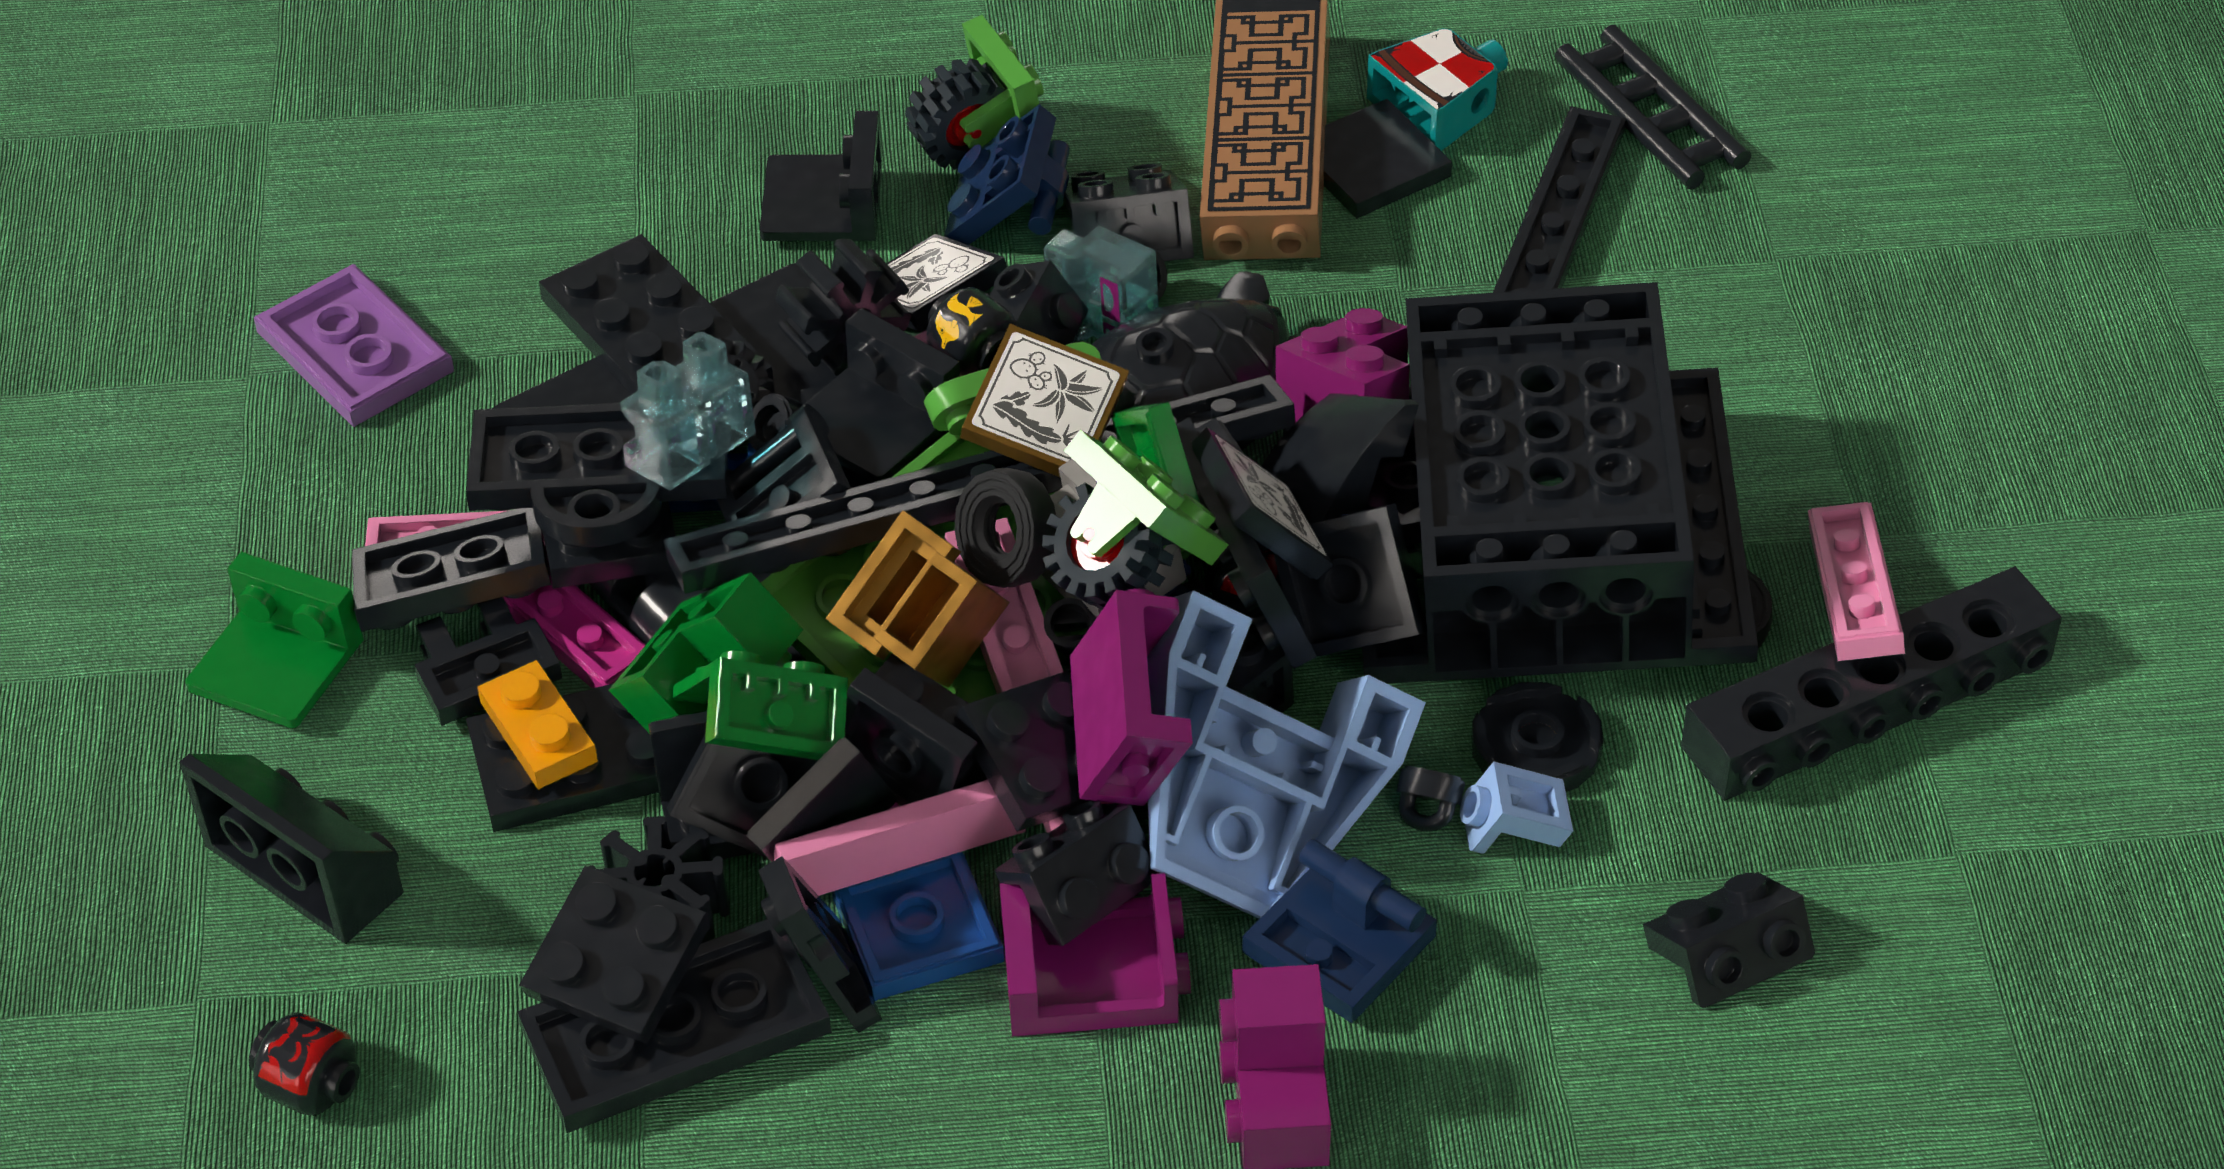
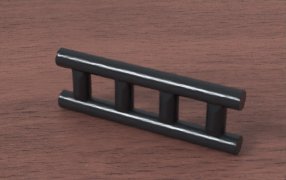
(1653, 130)

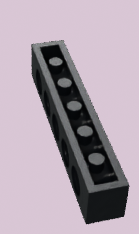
(1824, 705)

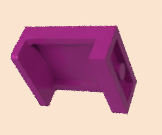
(1118, 741)
(1102, 979)

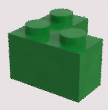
(721, 620)

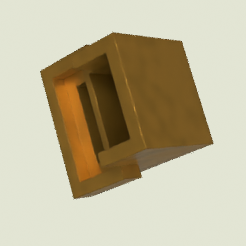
(918, 603)

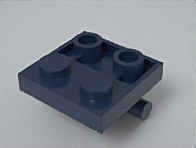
(1008, 173)
(1346, 923)

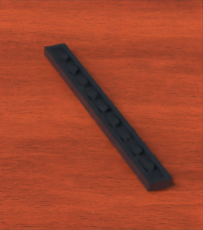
(930, 495)

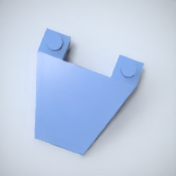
(1254, 777)

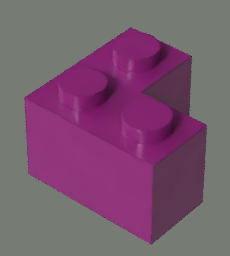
(1349, 356)
(1276, 1060)

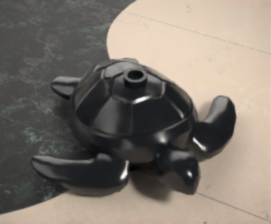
(1197, 345)

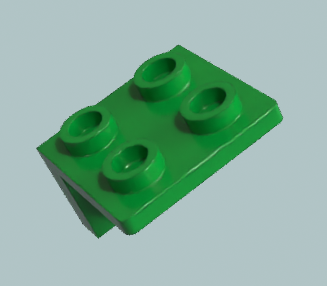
(280, 645)
(768, 706)

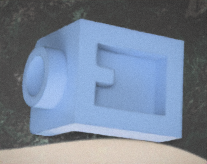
(1515, 804)

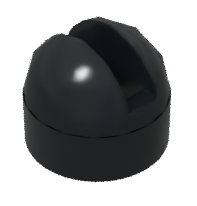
(1067, 615)

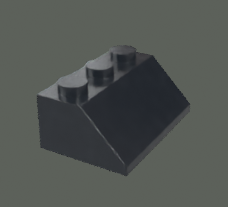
(292, 842)

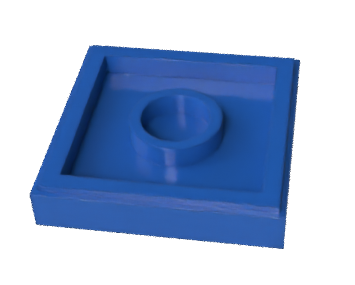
(918, 926)

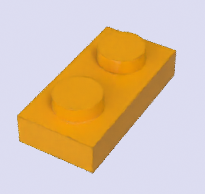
(537, 724)

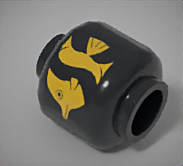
(968, 328)

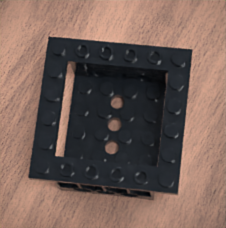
(1618, 561)

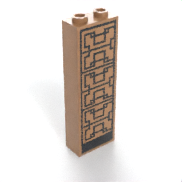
(1266, 130)

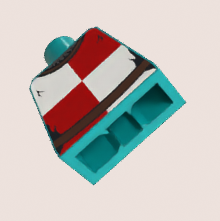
(1438, 82)

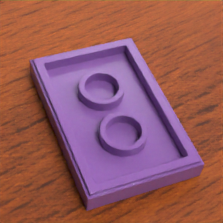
(353, 345)

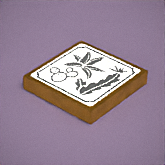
(1040, 400)

